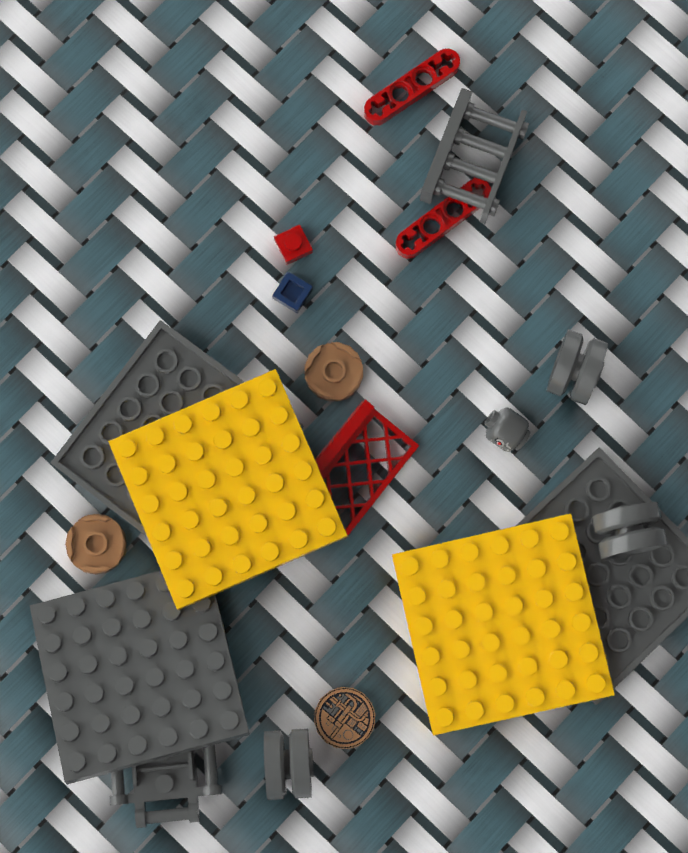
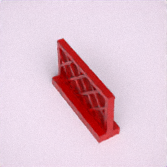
(344, 439)

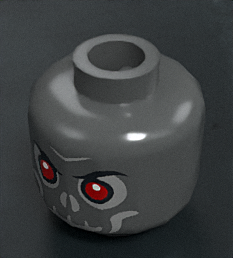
(507, 429)

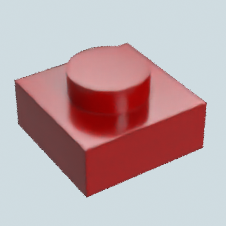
(293, 244)

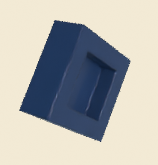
(292, 292)

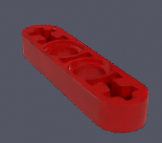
(414, 89)
(441, 216)

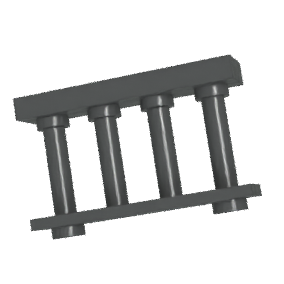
(455, 135)

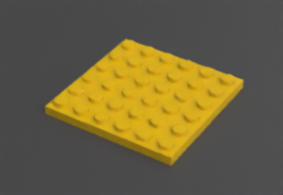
(227, 489)
(502, 624)

